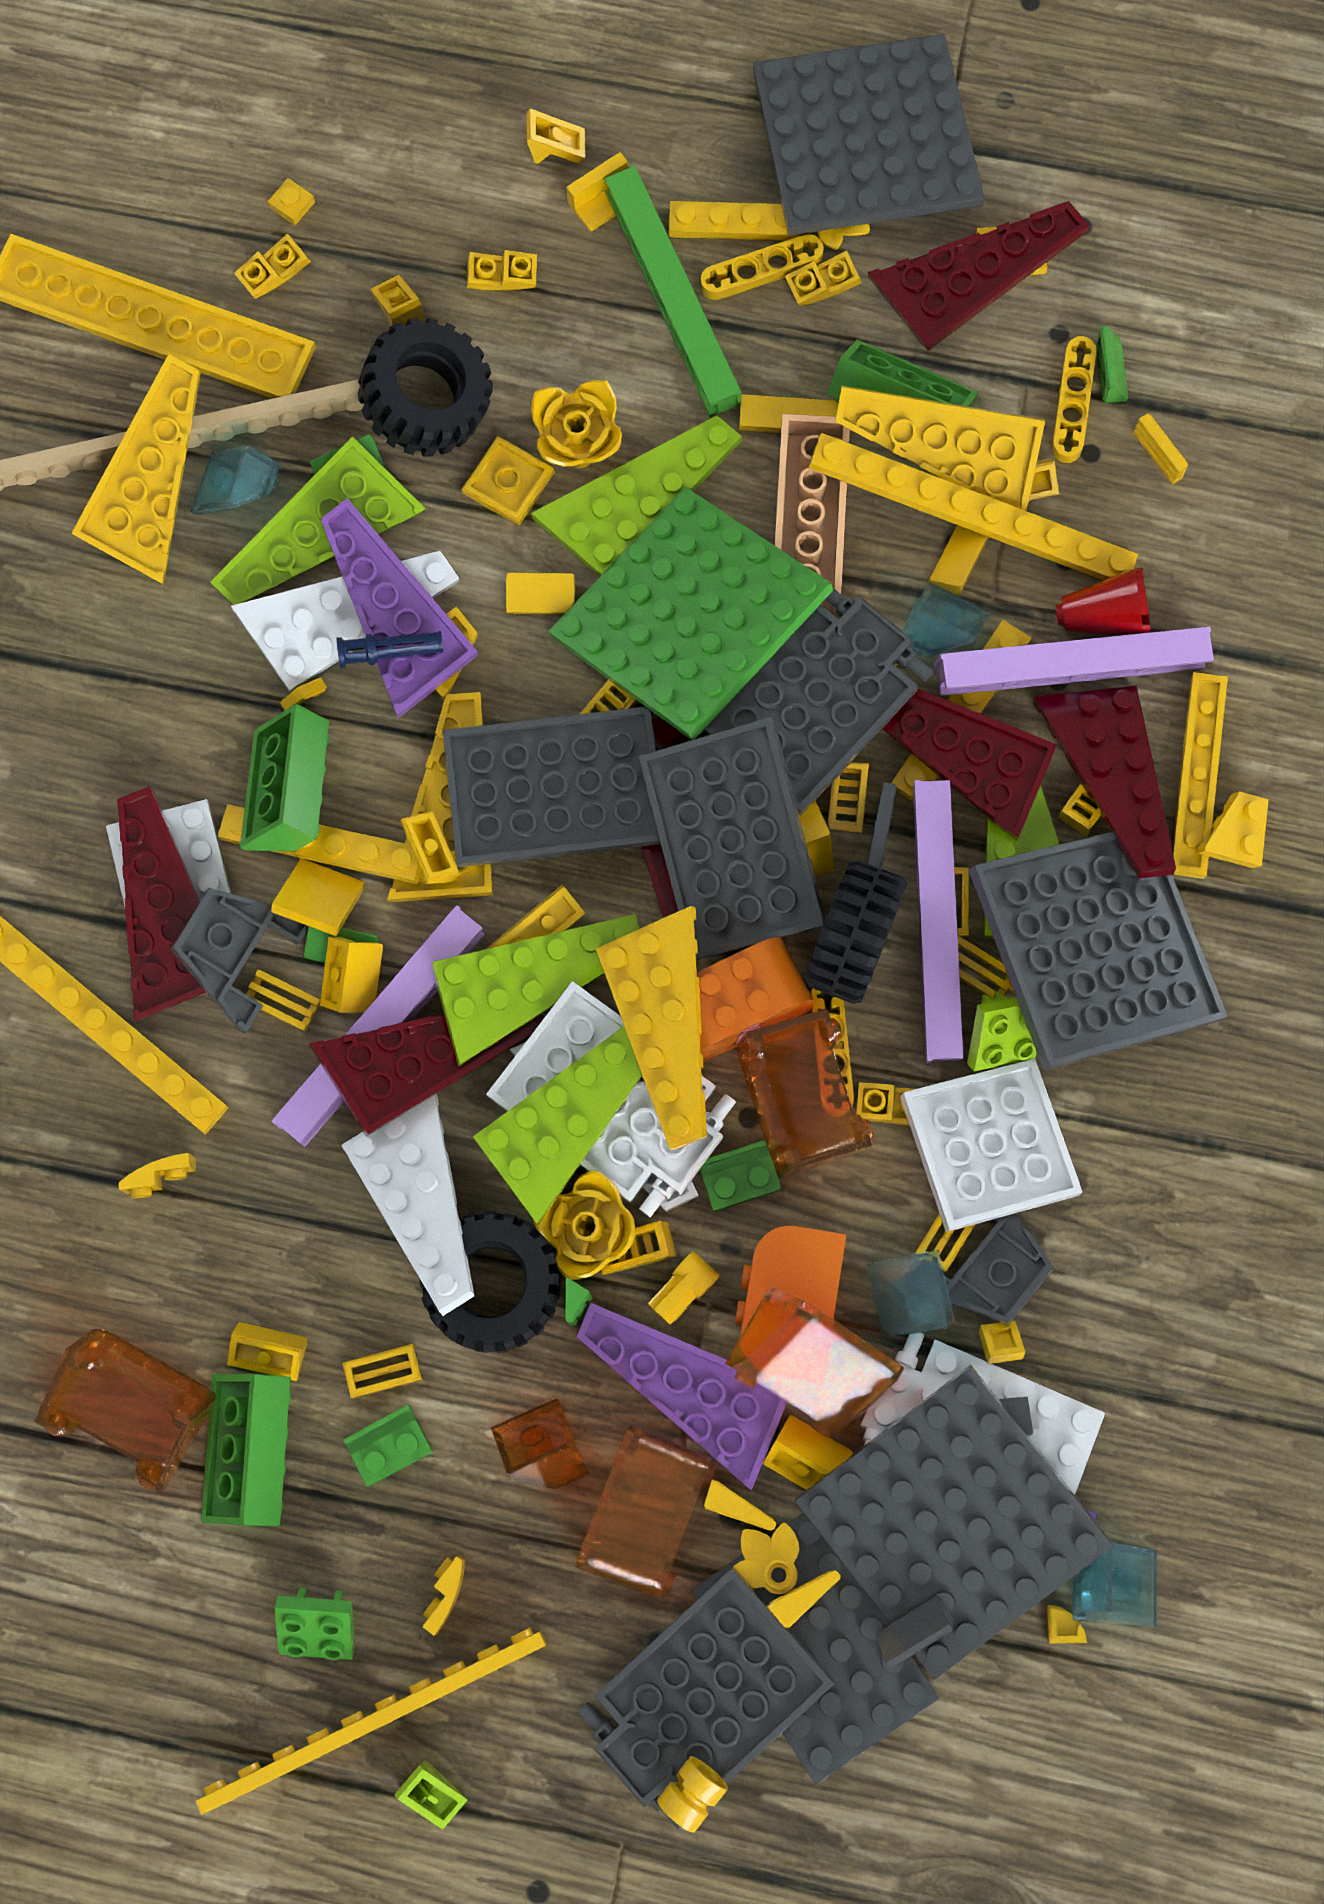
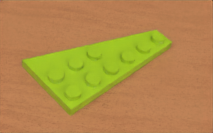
(617, 507)

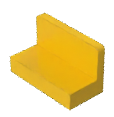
(588, 194)
(350, 975)
(804, 1453)

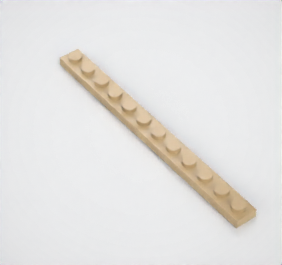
(216, 425)

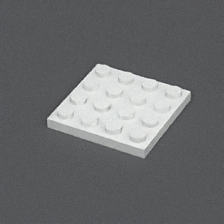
(990, 1144)

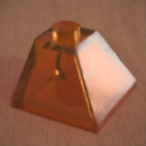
(540, 1447)

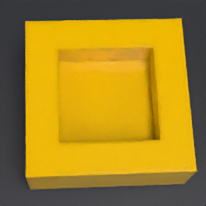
(291, 201)
(1001, 1342)

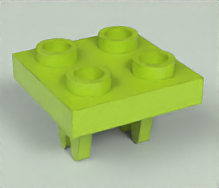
(999, 1034)

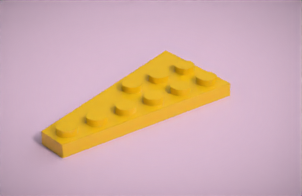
(958, 443)
(458, 711)

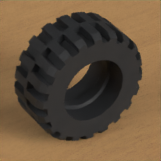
(449, 356)
(855, 931)
(539, 1295)

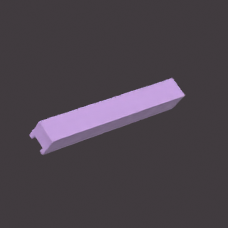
(1073, 661)
(937, 921)
(396, 1004)

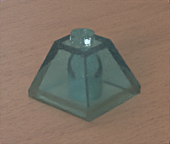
(234, 479)
(943, 622)
(911, 1294)
(1118, 1588)

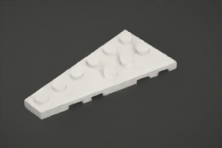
(301, 625)
(415, 1192)

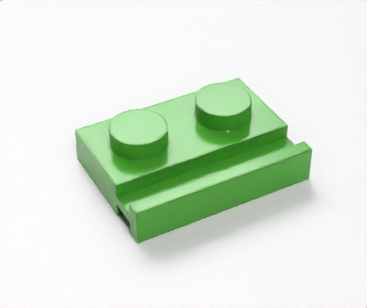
(739, 1176)
(388, 1446)

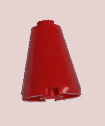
(1108, 606)

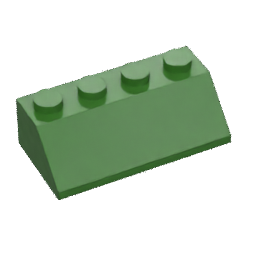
(880, 371)
(285, 782)
(246, 1450)

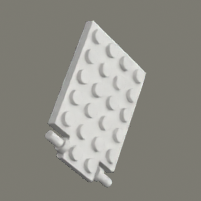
(634, 1139)
(1061, 1426)

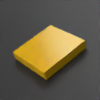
(508, 480)
(318, 897)

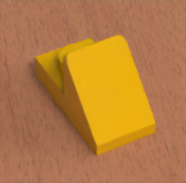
(554, 136)
(397, 301)

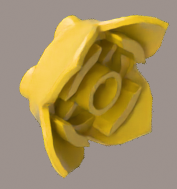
(590, 406)
(564, 1225)

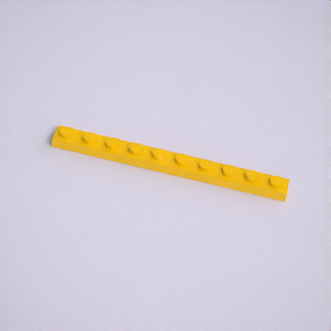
(969, 509)
(109, 1030)
(358, 1725)

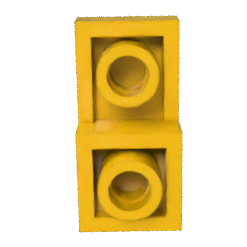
(273, 268)
(504, 272)
(824, 280)
(881, 1103)
(148, 1178)
(449, 1584)

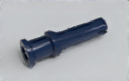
(432, 644)

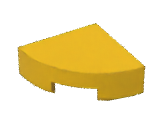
(304, 692)
(1062, 1627)

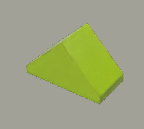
(431, 1795)

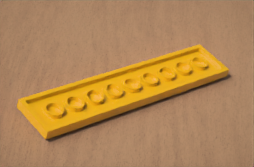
(152, 318)

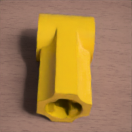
(688, 1282)

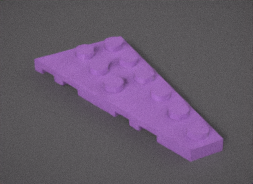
(392, 605)
(690, 1389)

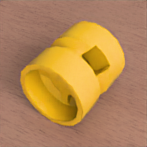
(689, 1797)

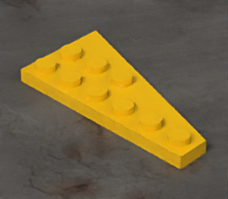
(141, 487)
(660, 1008)

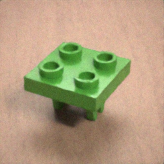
(315, 1626)

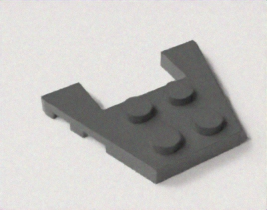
(219, 943)
(1000, 1272)

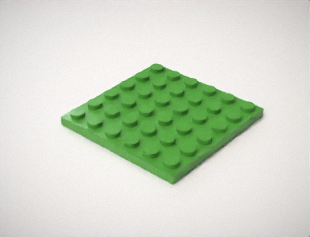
(690, 612)

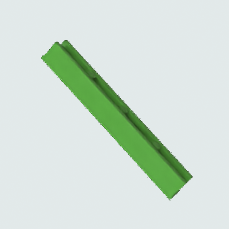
(672, 292)

